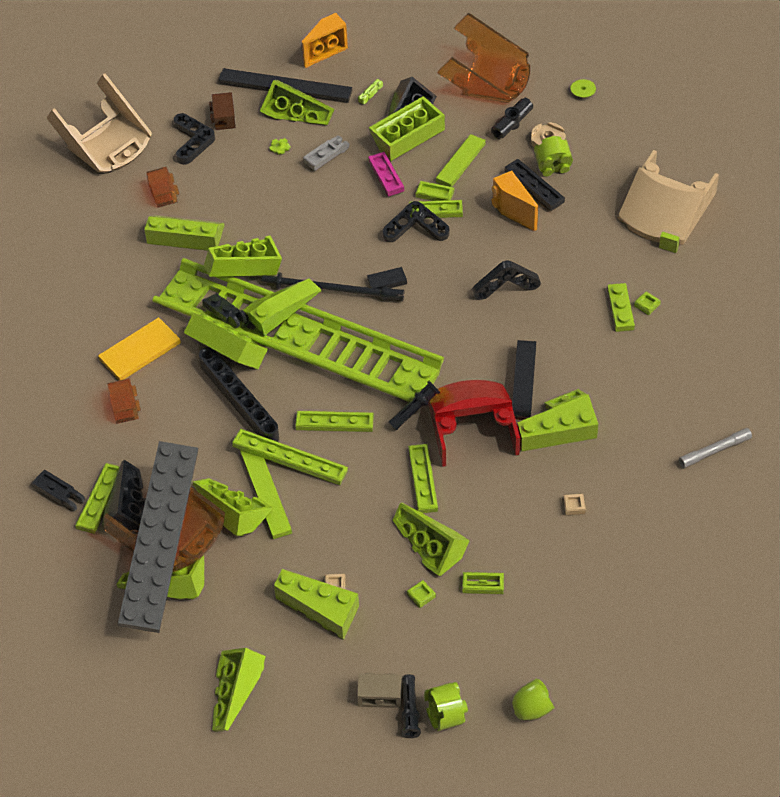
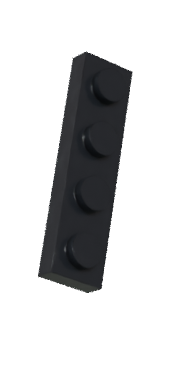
(536, 185)

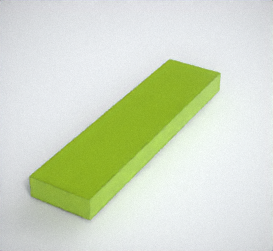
(460, 160)
(334, 421)
(423, 478)
(98, 499)

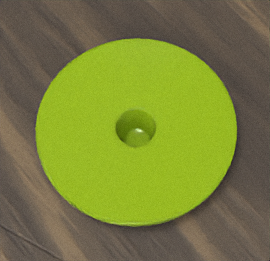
(583, 88)

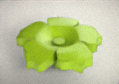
(280, 146)

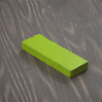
(443, 208)

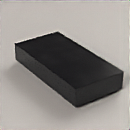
(391, 278)

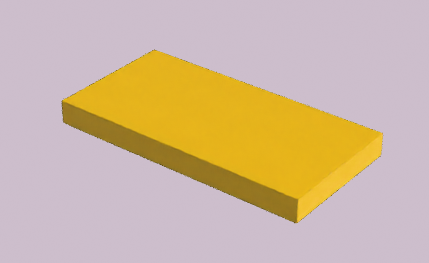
(139, 349)

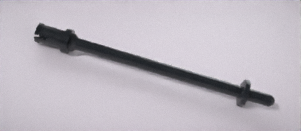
(385, 293)

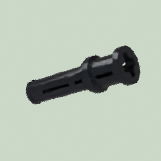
(421, 399)
(410, 715)

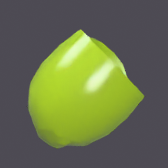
(532, 701)

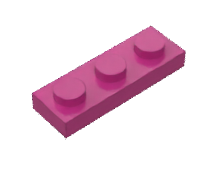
(386, 174)

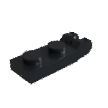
(225, 310)
(57, 489)

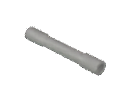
(696, 456)

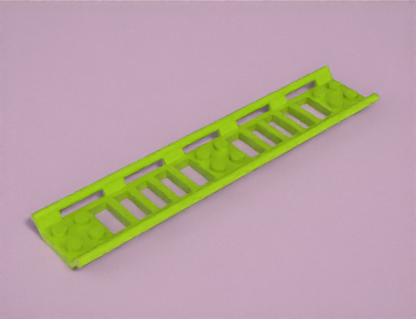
(299, 334)

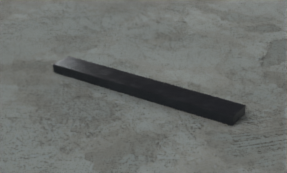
(264, 81)

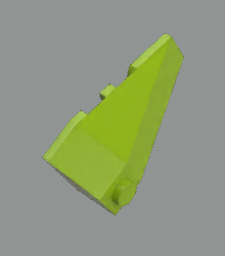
(293, 105)
(276, 307)
(241, 513)
(184, 582)
(237, 675)

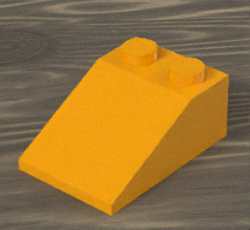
(325, 40)
(514, 200)

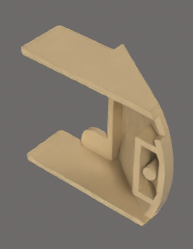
(113, 140)
(664, 205)

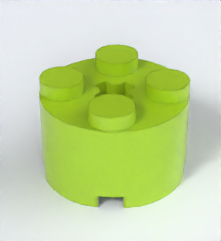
(553, 155)
(445, 706)

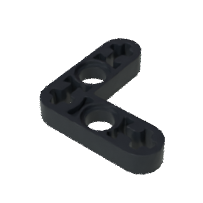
(202, 136)
(417, 217)
(505, 272)

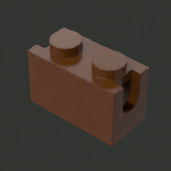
(223, 111)

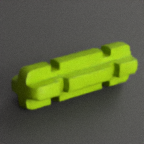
(370, 91)

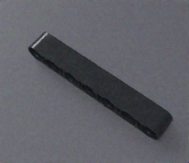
(238, 394)

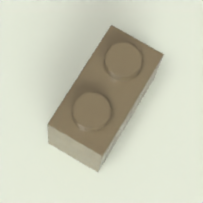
(379, 690)

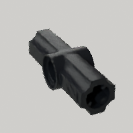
(512, 118)

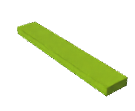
(290, 456)
(266, 491)

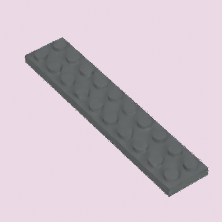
(158, 537)

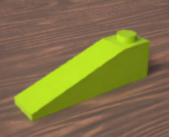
(434, 542)

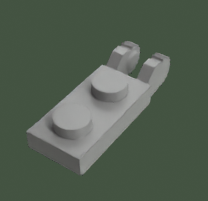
(325, 152)

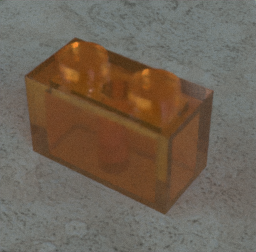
(162, 187)
(123, 400)

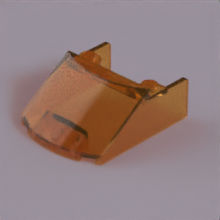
(499, 65)
(198, 534)

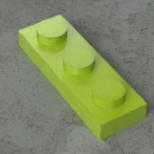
(621, 307)

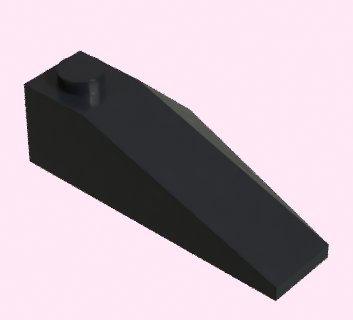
(126, 497)

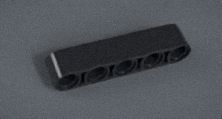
(524, 378)

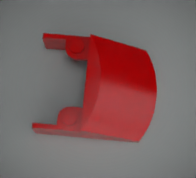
(471, 398)

